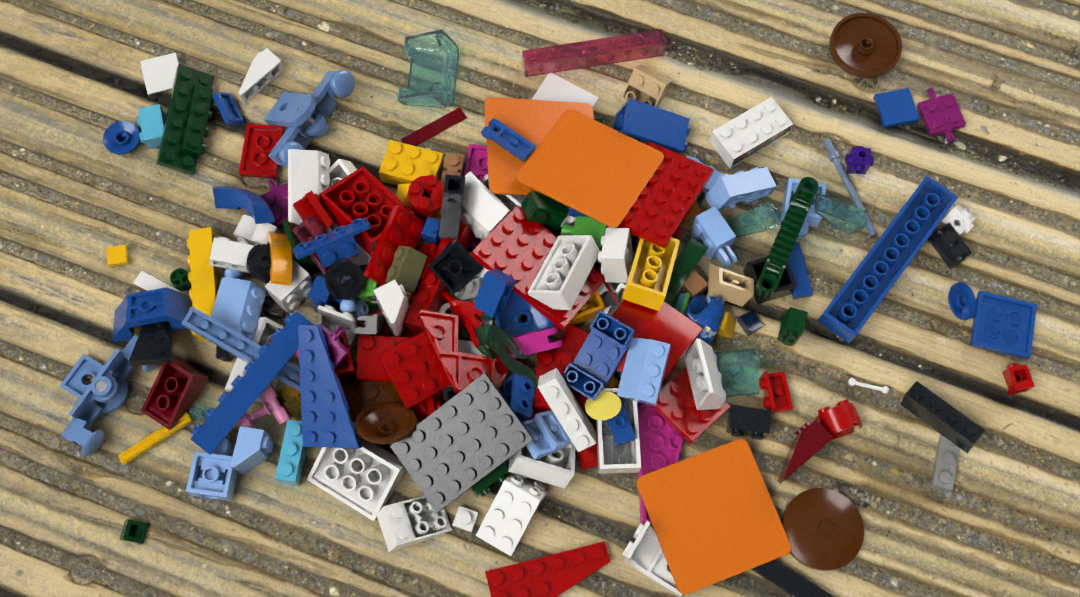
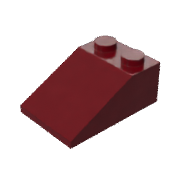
(173, 392)
(809, 441)

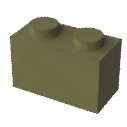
(406, 267)

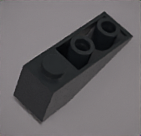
(451, 206)

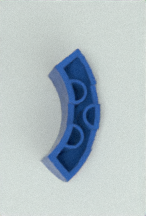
(240, 198)

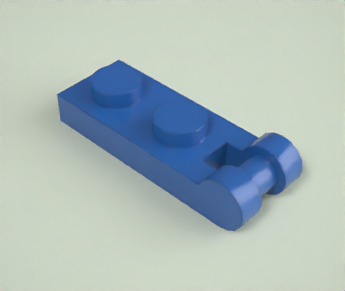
(508, 139)

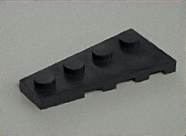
(153, 345)

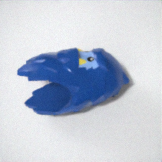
(706, 317)

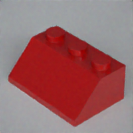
(368, 363)

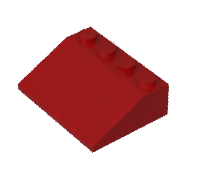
(361, 197)

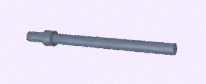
(834, 157)

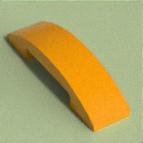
(280, 258)

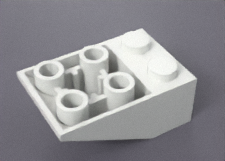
(411, 523)

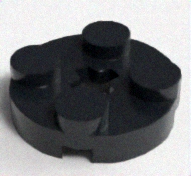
(254, 262)
(344, 291)

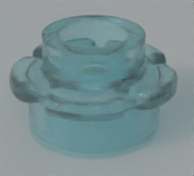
(198, 411)

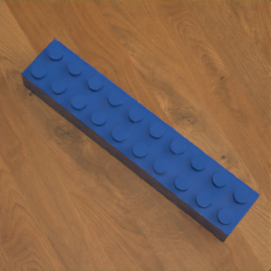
(887, 259)

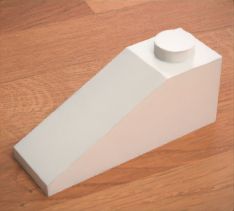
(262, 71)

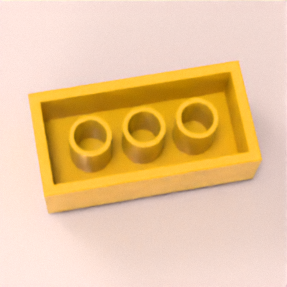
(650, 273)

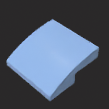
(547, 435)

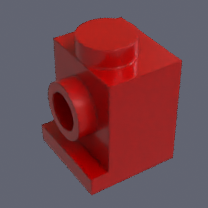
(1021, 373)

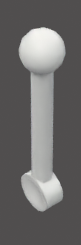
(852, 382)

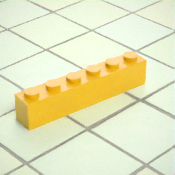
(203, 277)

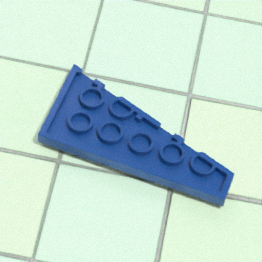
(322, 397)

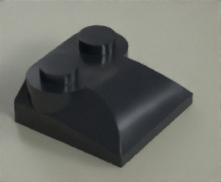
(454, 266)

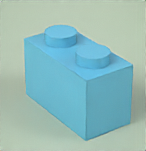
(152, 123)

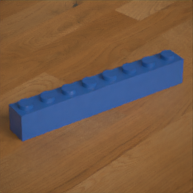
(250, 385)

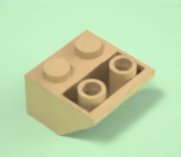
(646, 86)
(729, 285)

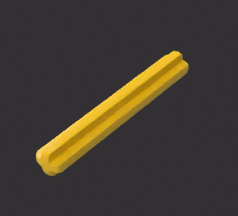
(152, 440)

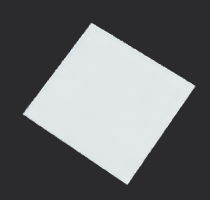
(558, 89)

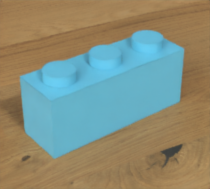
(292, 455)

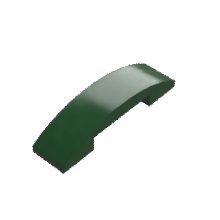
(683, 268)

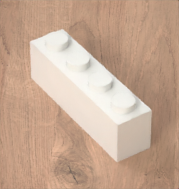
(231, 254)
(567, 409)

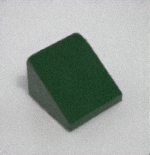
(134, 531)

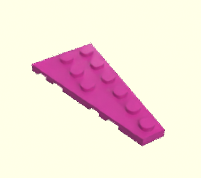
(658, 445)

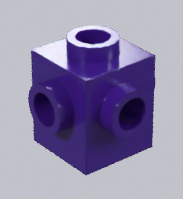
(859, 160)

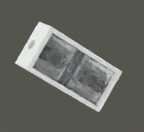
(619, 458)

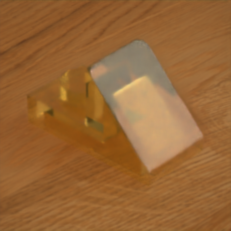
(292, 401)

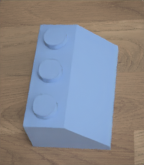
(239, 305)
(644, 370)

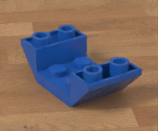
(150, 308)
(599, 356)

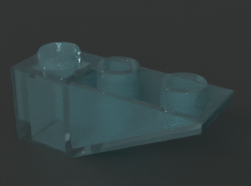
(839, 214)
(755, 220)

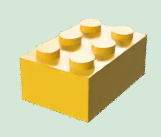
(407, 162)

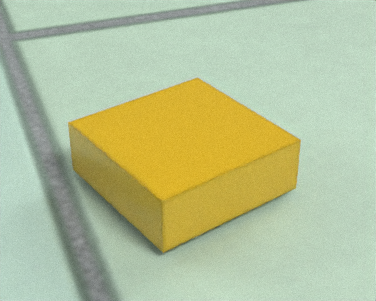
(117, 255)

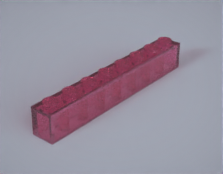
(593, 53)

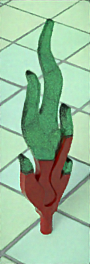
(489, 335)

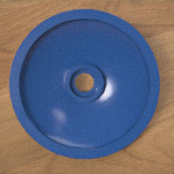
(514, 309)

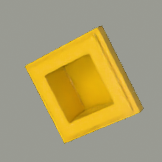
(727, 326)

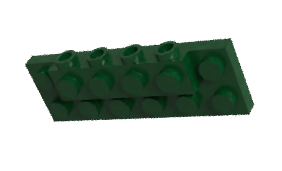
(186, 120)

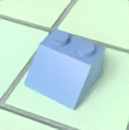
(250, 449)

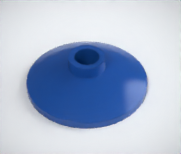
(116, 133)
(962, 300)

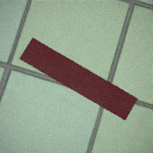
(434, 127)

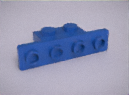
(334, 245)

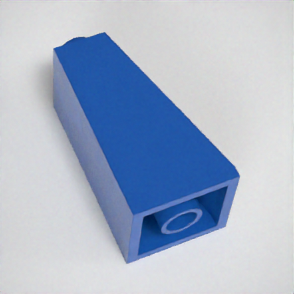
(652, 125)

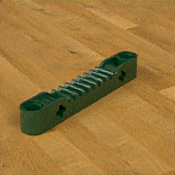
(786, 237)

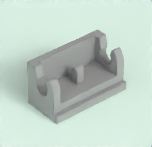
(373, 324)

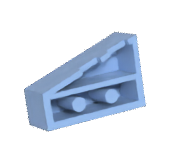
(740, 187)

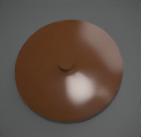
(865, 45)
(367, 393)
(823, 529)

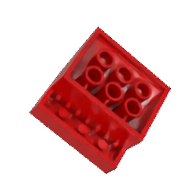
(663, 326)

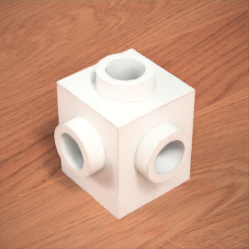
(962, 214)

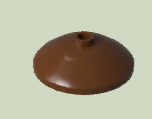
(385, 423)

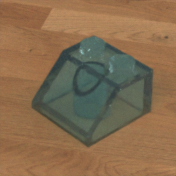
(739, 372)

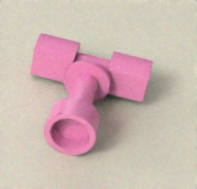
(271, 406)

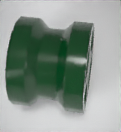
(177, 278)

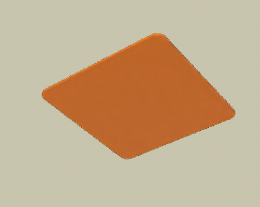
(530, 120)
(590, 168)
(713, 516)

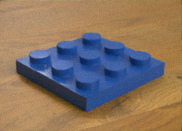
(1003, 325)

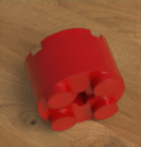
(425, 196)
(840, 419)

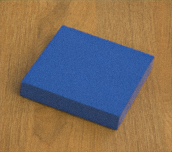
(896, 108)

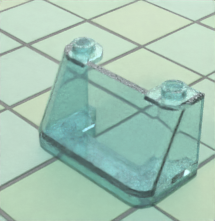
(432, 70)

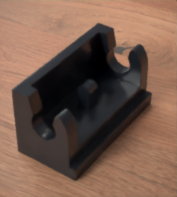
(950, 246)

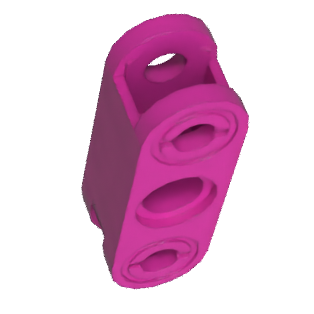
(536, 341)

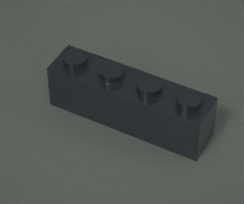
(942, 417)

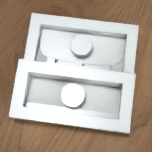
(159, 73)

